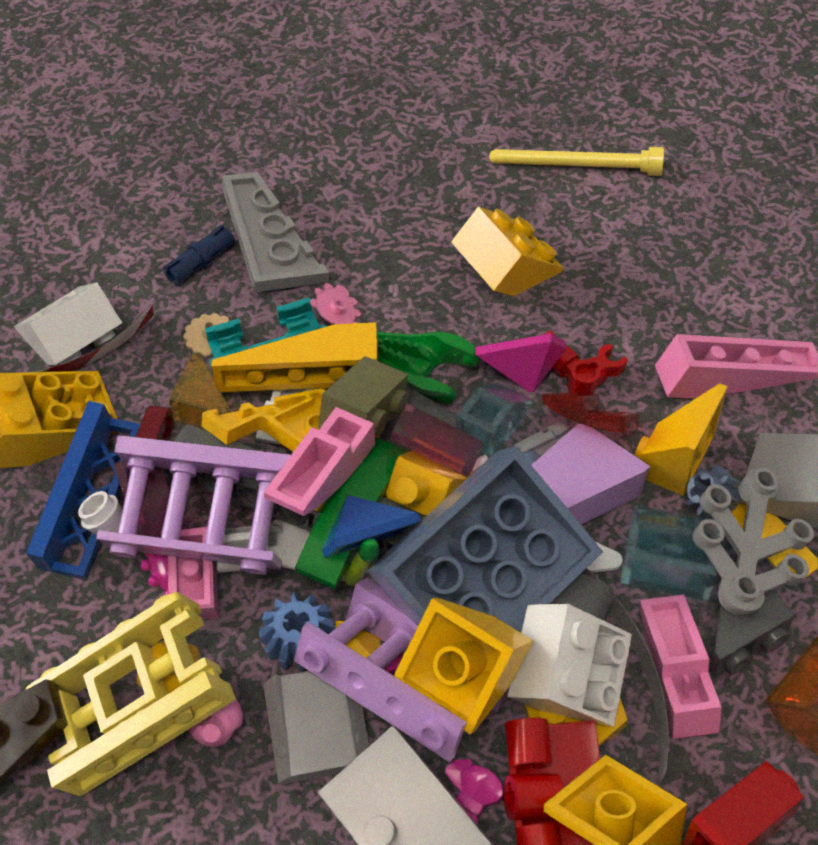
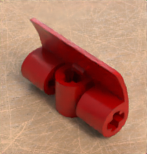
(541, 764)

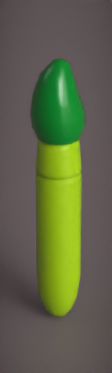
(367, 553)

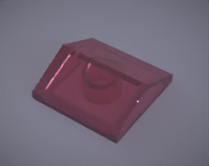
(437, 440)

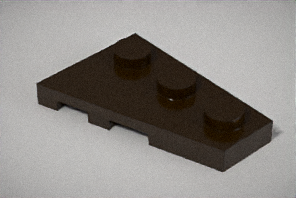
(29, 725)

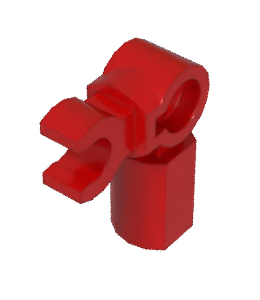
(587, 374)

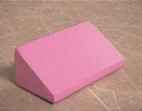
(195, 577)

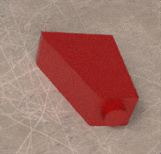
(747, 811)

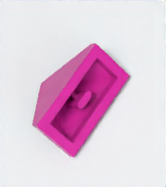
(524, 359)

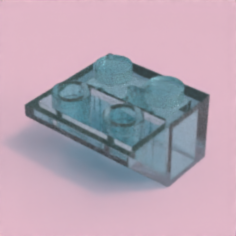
(664, 556)

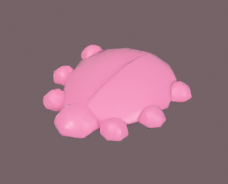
(335, 304)

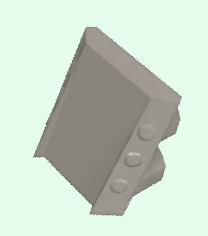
(312, 727)

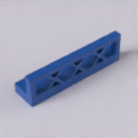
(70, 491)

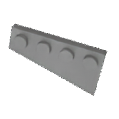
(268, 238)

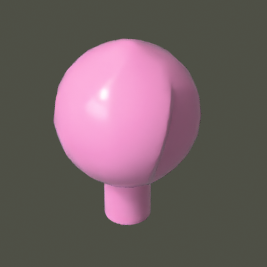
(218, 727)

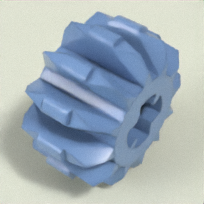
(284, 627)

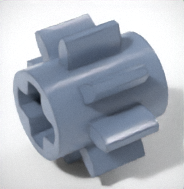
(705, 478)

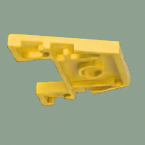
(285, 420)

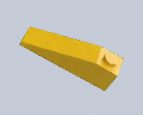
(299, 361)

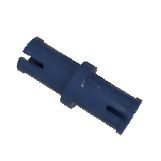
(199, 255)

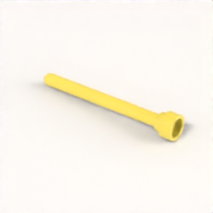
(648, 161)

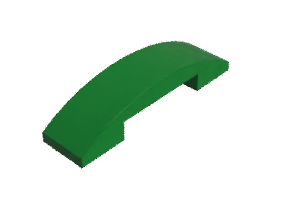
(366, 482)

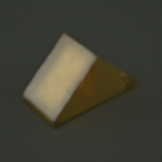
(196, 394)

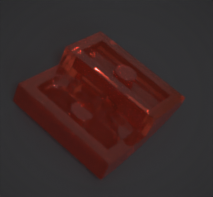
(585, 410)

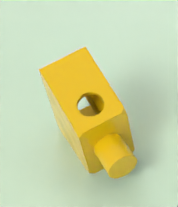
(421, 482)

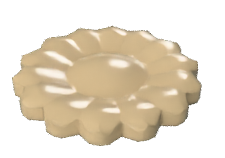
(196, 336)

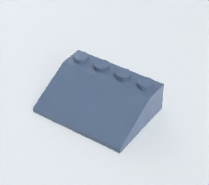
(489, 546)

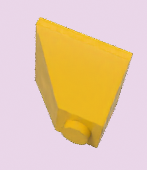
(682, 441)
(462, 660)
(618, 807)

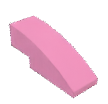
(322, 462)
(681, 666)

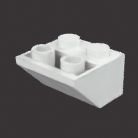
(572, 664)

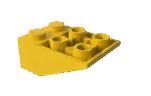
(43, 412)

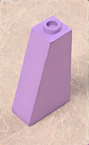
(591, 473)

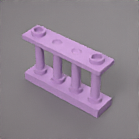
(184, 462)
(365, 678)

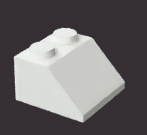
(70, 324)

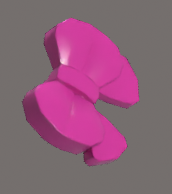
(477, 786)

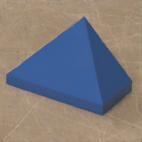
(365, 520)

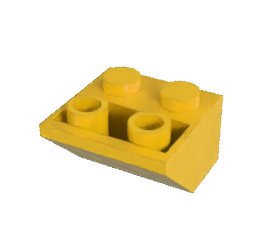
(506, 251)

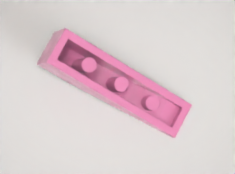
(743, 364)

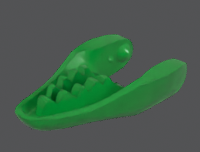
(421, 354)

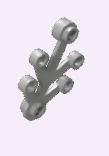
(740, 588)

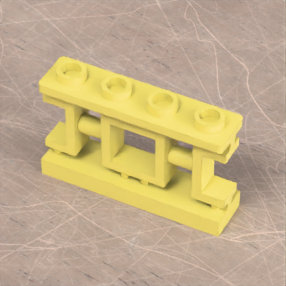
(149, 719)

